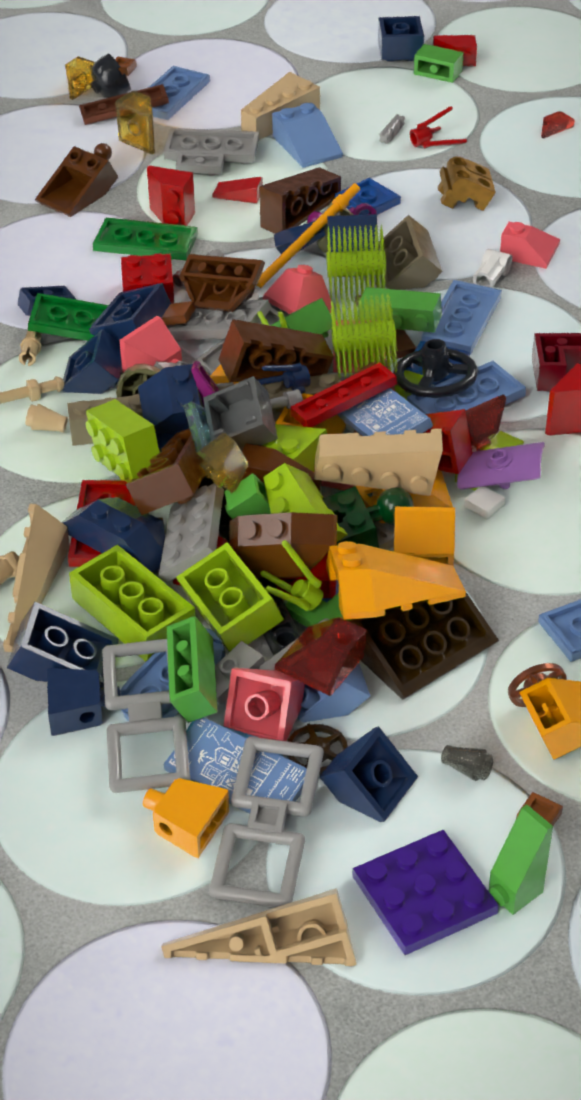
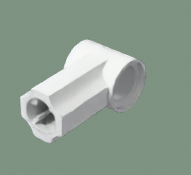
(492, 267)

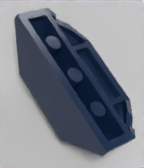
(119, 522)

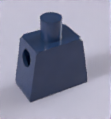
(74, 700)

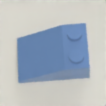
(305, 135)

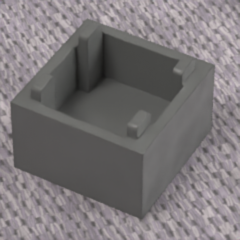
(241, 413)

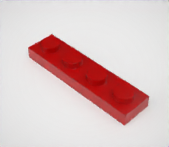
(343, 395)

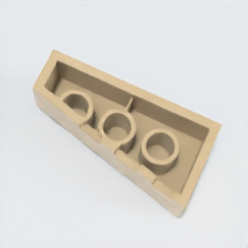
(285, 93)
(380, 460)

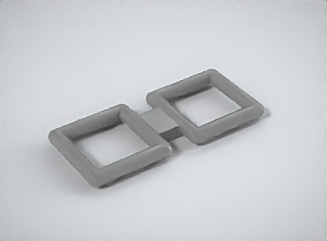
(144, 717)
(266, 822)

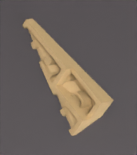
(37, 565)
(300, 931)

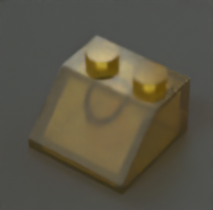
(136, 121)

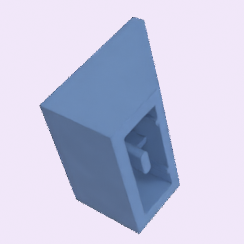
(342, 702)

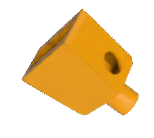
(188, 813)

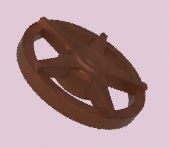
(531, 677)

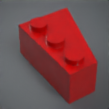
(455, 439)

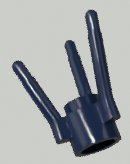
(295, 378)

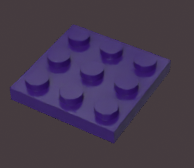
(424, 891)

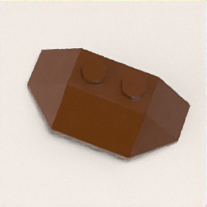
(220, 281)
(260, 538)

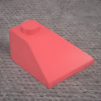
(528, 244)
(297, 289)
(149, 344)
(263, 703)

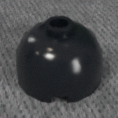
(108, 78)

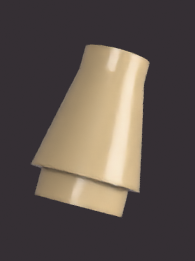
(45, 419)

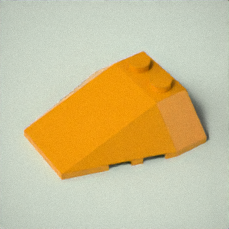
(384, 579)

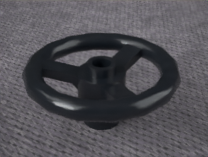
(435, 366)

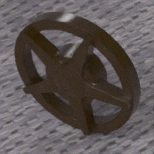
(313, 739)

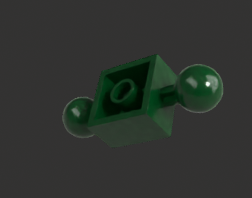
(358, 519)

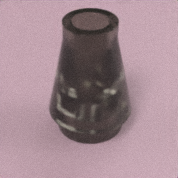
(469, 761)

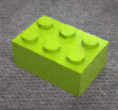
(121, 439)
(229, 597)

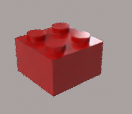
(148, 271)

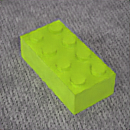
(127, 597)

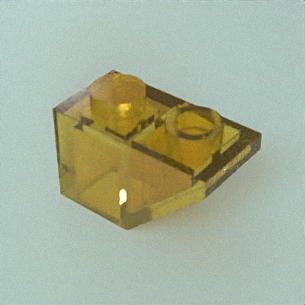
(78, 76)
(223, 462)

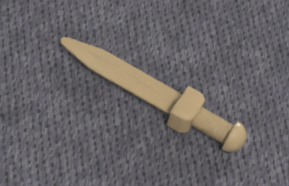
(32, 390)

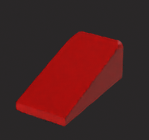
(239, 190)

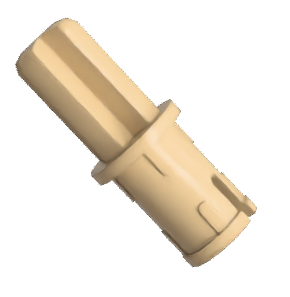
(30, 347)

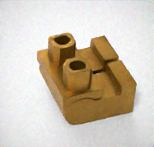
(465, 180)

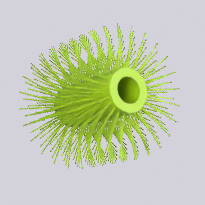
(355, 262)
(363, 335)

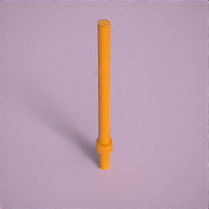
(338, 204)

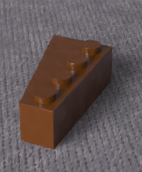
(292, 199)
(255, 345)
(170, 477)

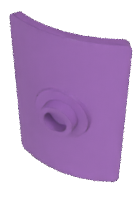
(502, 466)

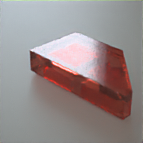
(556, 123)

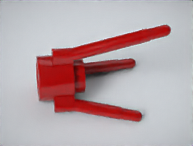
(423, 134)

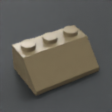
(410, 256)

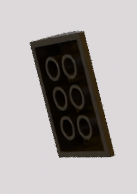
(423, 642)

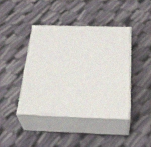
(484, 502)

